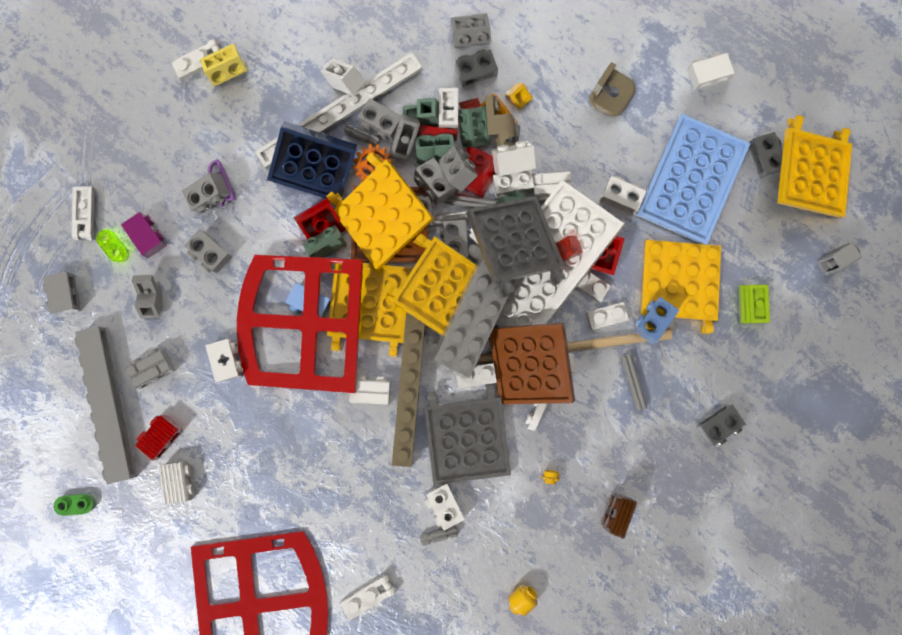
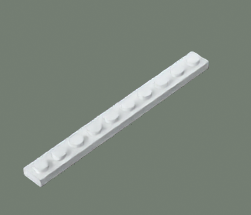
(349, 104)

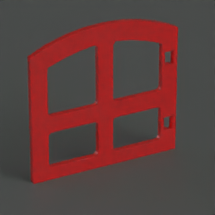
(309, 323)
(249, 605)

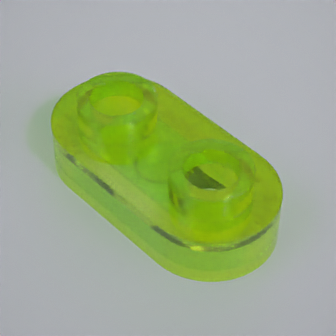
(111, 245)

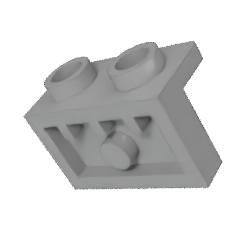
(471, 29)

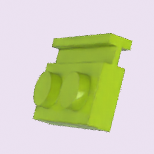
(754, 304)

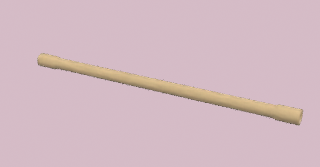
(595, 343)

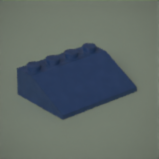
(311, 161)

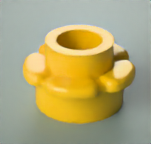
(550, 476)

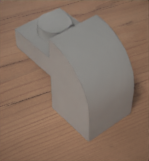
(149, 296)

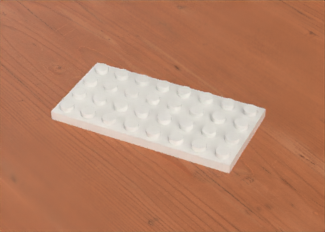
(567, 215)

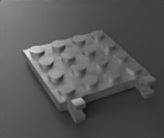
(516, 242)
(467, 439)

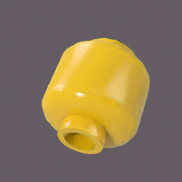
(523, 600)

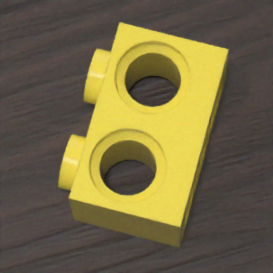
(223, 64)

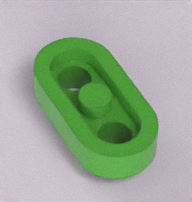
(73, 504)

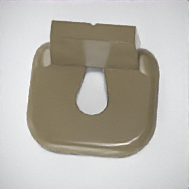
(603, 101)

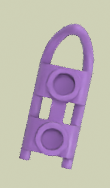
(231, 197)

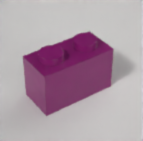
(144, 235)

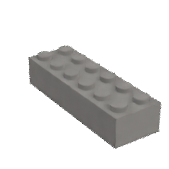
(470, 323)

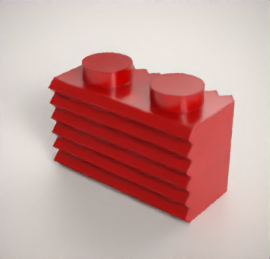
(158, 437)

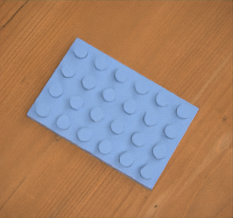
(693, 179)

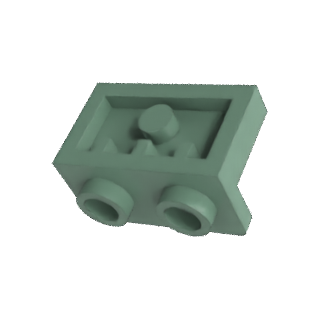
(473, 127)
(325, 243)

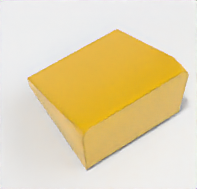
(519, 95)

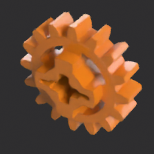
(365, 165)

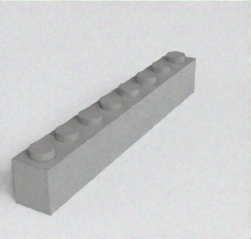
(105, 405)

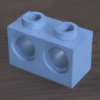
(659, 323)

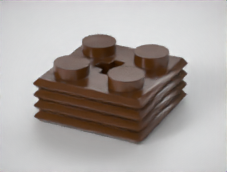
(619, 515)

